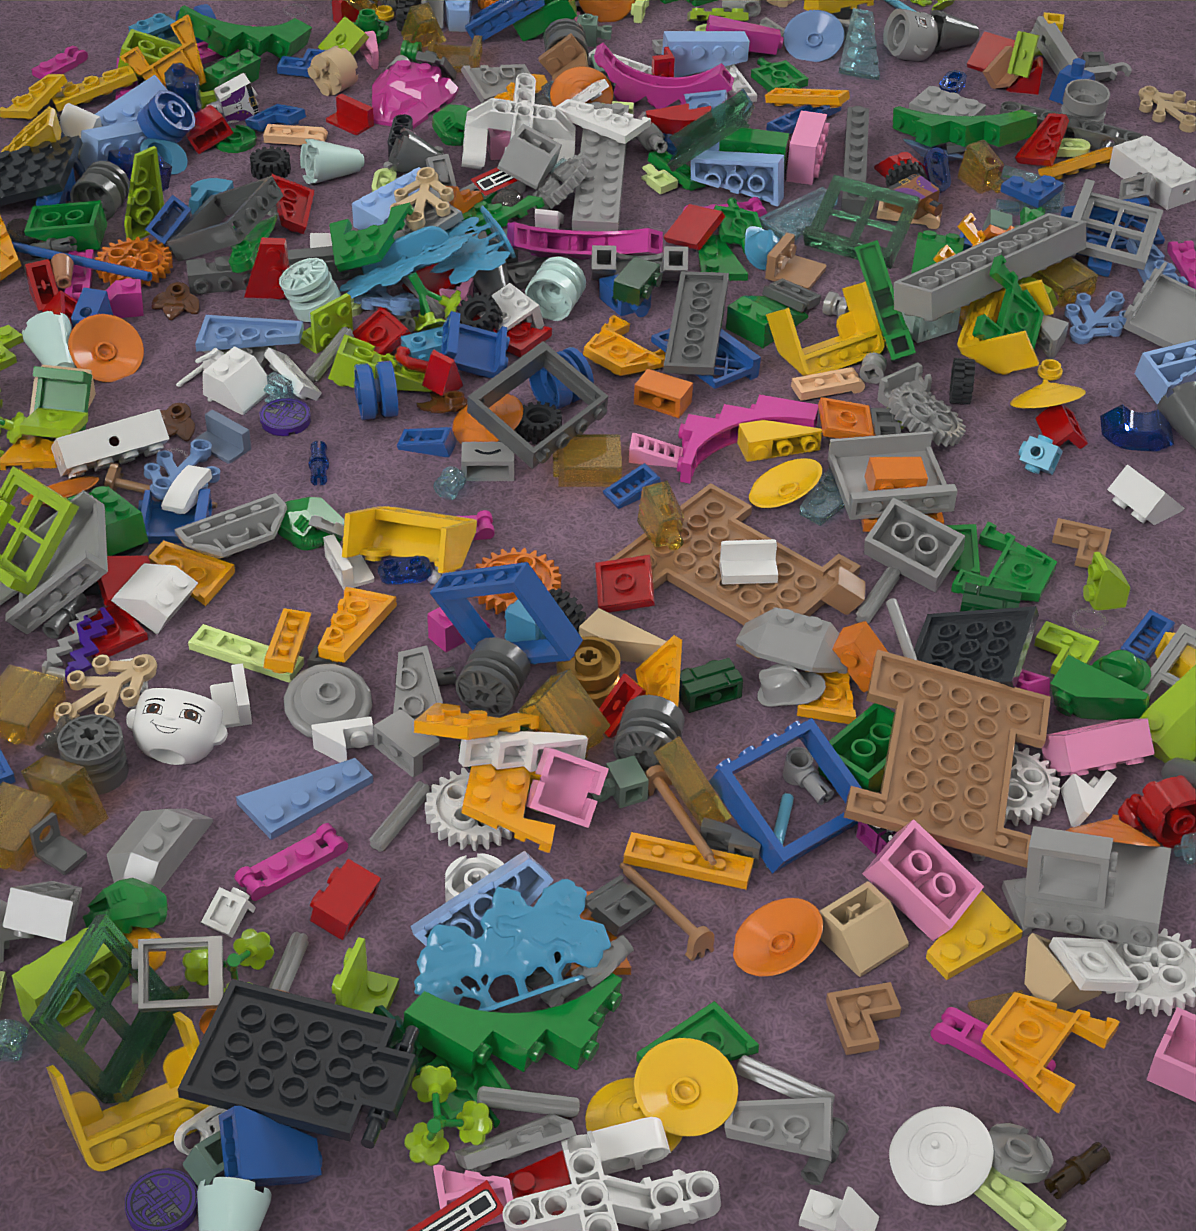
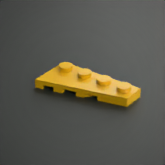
(93, 87)

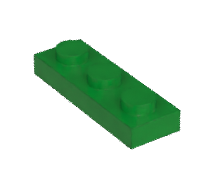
(682, 174)

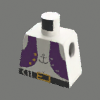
(235, 99)

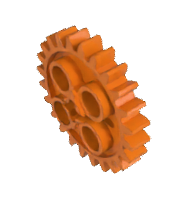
(137, 255)
(544, 569)

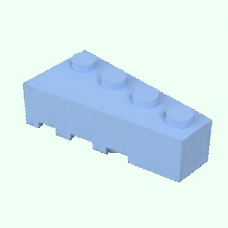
(457, 14)
(705, 49)
(127, 106)
(100, 140)
(742, 173)
(375, 207)
(469, 906)

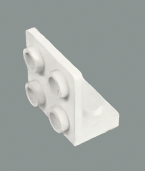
(516, 308)

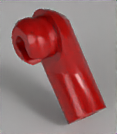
(409, 362)
(1128, 812)

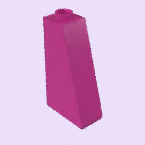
(761, 38)

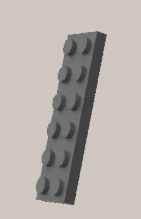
(696, 323)

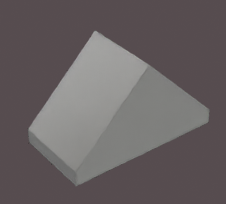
(1138, 186)
(1052, 335)

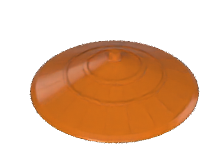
(607, 9)
(576, 80)
(106, 347)
(470, 430)
(67, 488)
(1117, 830)
(777, 937)

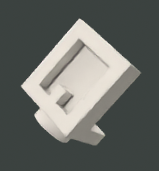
(227, 911)

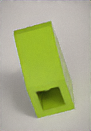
(1105, 584)

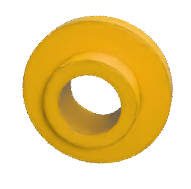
(385, 13)
(1050, 369)

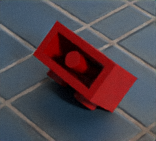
(344, 899)

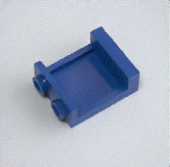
(474, 348)
(161, 523)

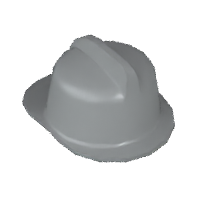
(787, 686)

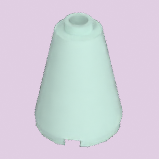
(328, 161)
(48, 338)
(231, 1205)

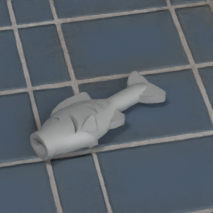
(611, 959)

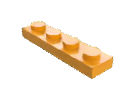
(813, 97)
(1072, 165)
(287, 641)
(687, 861)

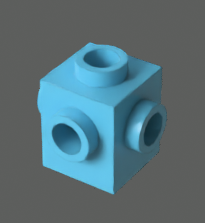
(1047, 458)

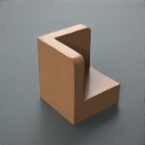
(846, 592)

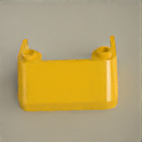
(857, 336)
(1005, 352)
(408, 533)
(133, 1126)

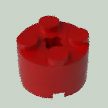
(1169, 809)

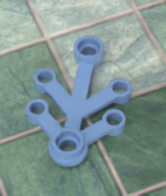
(379, 297)
(1083, 333)
(199, 452)

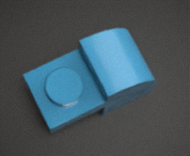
(205, 188)

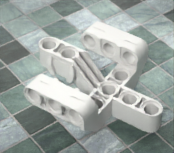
(510, 116)
(621, 1201)

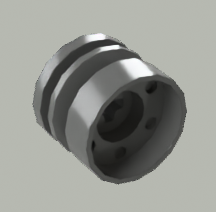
(560, 29)
(102, 182)
(493, 676)
(647, 726)
(99, 747)

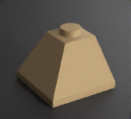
(1049, 979)

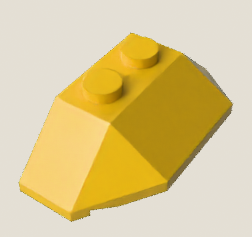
(42, 128)

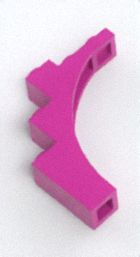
(660, 91)
(578, 244)
(706, 435)

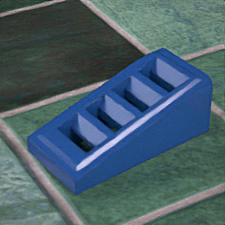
(428, 441)
(635, 477)
(1154, 621)

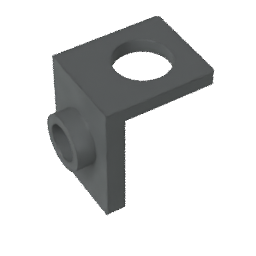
(55, 848)

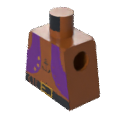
(922, 188)

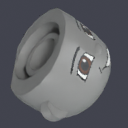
(910, 35)

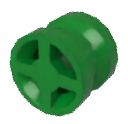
(410, 49)

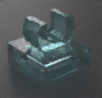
(278, 387)

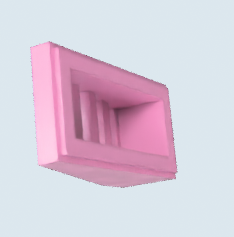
(370, 50)
(649, 450)

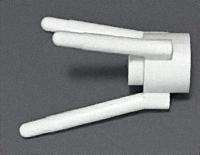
(207, 359)

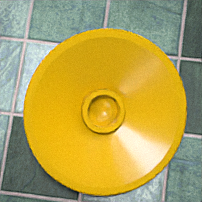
(1047, 395)
(785, 483)
(686, 1086)
(618, 1105)

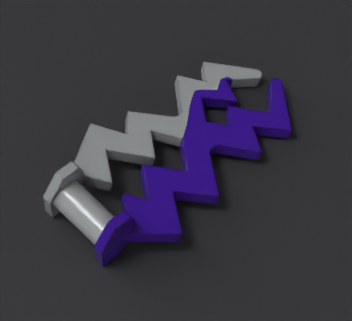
(79, 636)

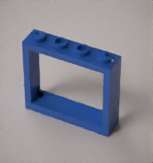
(457, 586)
(749, 817)

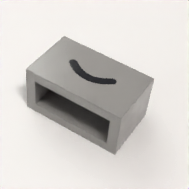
(487, 461)

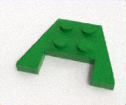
(502, 213)
(368, 245)
(1018, 309)
(1016, 570)

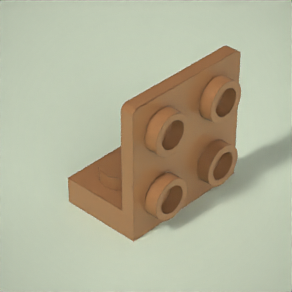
(563, 56)
(786, 265)

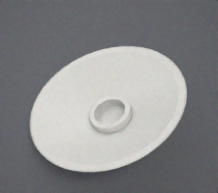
(941, 1155)

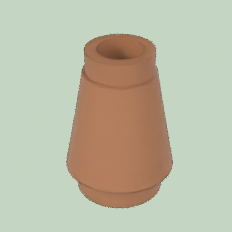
(62, 269)

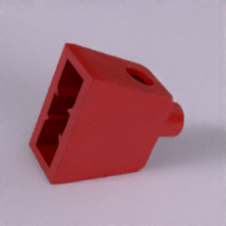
(208, 129)

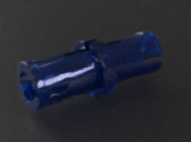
(318, 463)

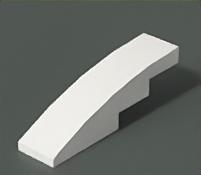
(518, 749)

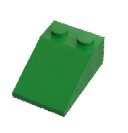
(80, 219)
(928, 246)
(749, 319)
(1095, 694)

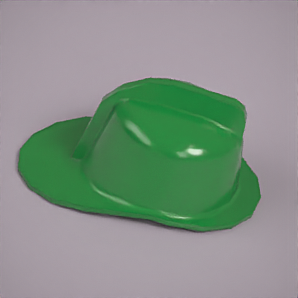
(1125, 667)

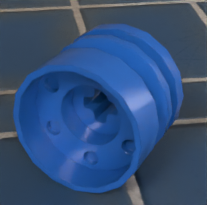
(549, 389)

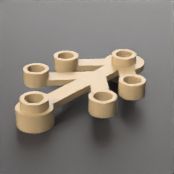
(1150, 95)
(425, 179)
(137, 671)

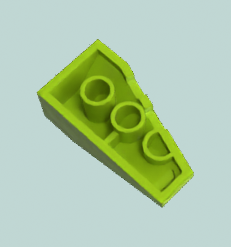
(144, 195)
(355, 351)
(1174, 720)

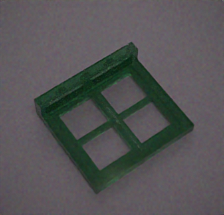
(710, 128)
(844, 246)
(139, 1039)

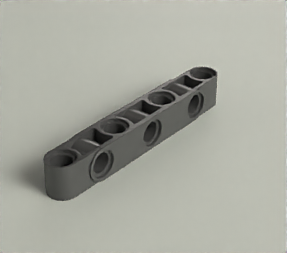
(1094, 132)

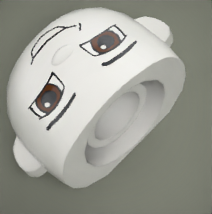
(176, 725)

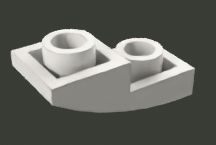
(184, 490)

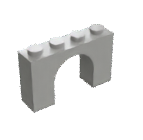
(608, 262)

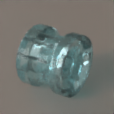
(449, 483)
(12, 1037)

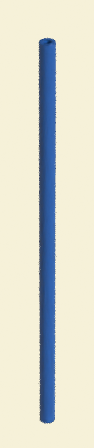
(85, 262)

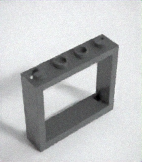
(205, 234)
(517, 373)

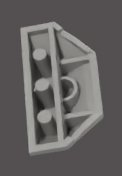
(235, 528)
(792, 641)
(156, 845)

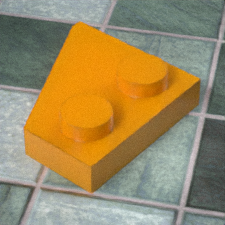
(30, 453)

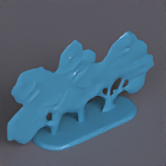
(474, 254)
(406, 256)
(513, 944)

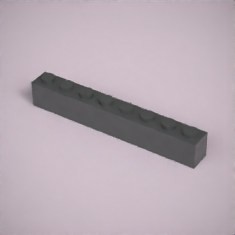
(855, 157)

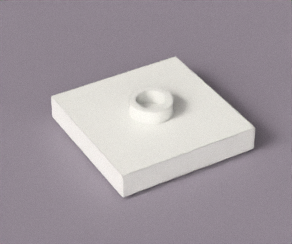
(1093, 964)

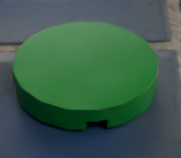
(240, 141)

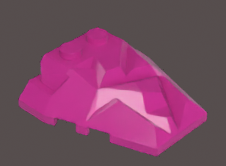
(411, 91)

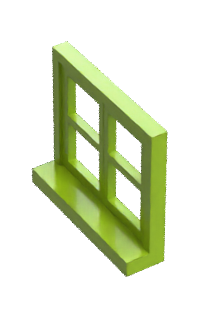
(10, 573)

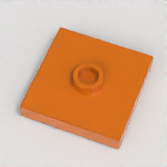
(845, 419)

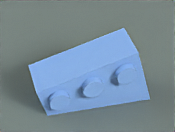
(1167, 368)

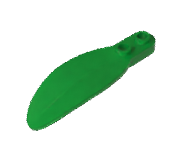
(244, 253)

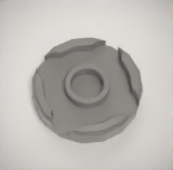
(1020, 1154)

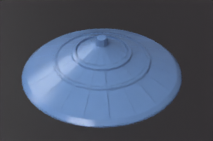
(813, 35)
(923, 149)

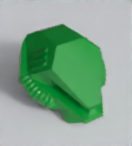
(448, 122)
(296, 521)
(129, 905)

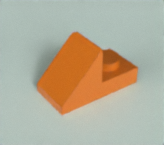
(465, 199)

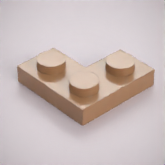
(1082, 536)
(856, 1010)

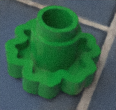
(368, 21)

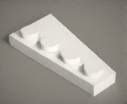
(604, 121)

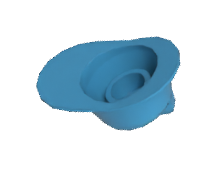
(170, 152)
(758, 245)

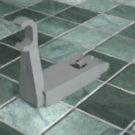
(1060, 54)

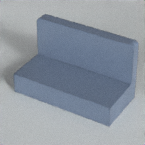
(227, 437)

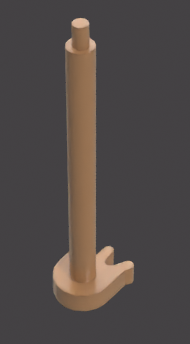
(114, 480)
(659, 779)
(699, 938)

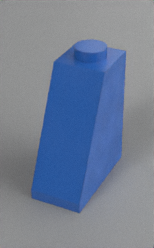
(265, 1150)

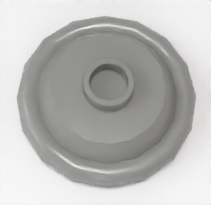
(326, 695)

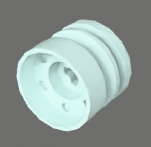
(308, 287)
(556, 287)

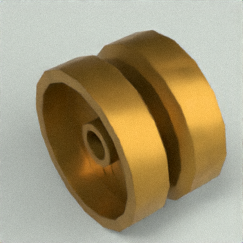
(595, 667)

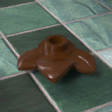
(175, 300)
(451, 402)
(178, 421)

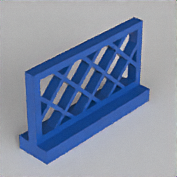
(499, 16)
(1109, 216)
(731, 354)

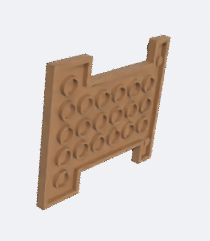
(694, 567)
(950, 755)

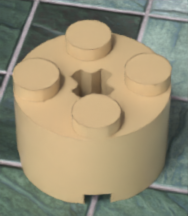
(333, 70)

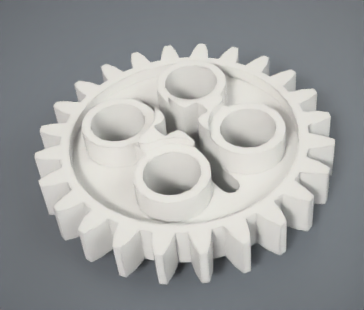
(1031, 788)
(445, 815)
(1163, 972)

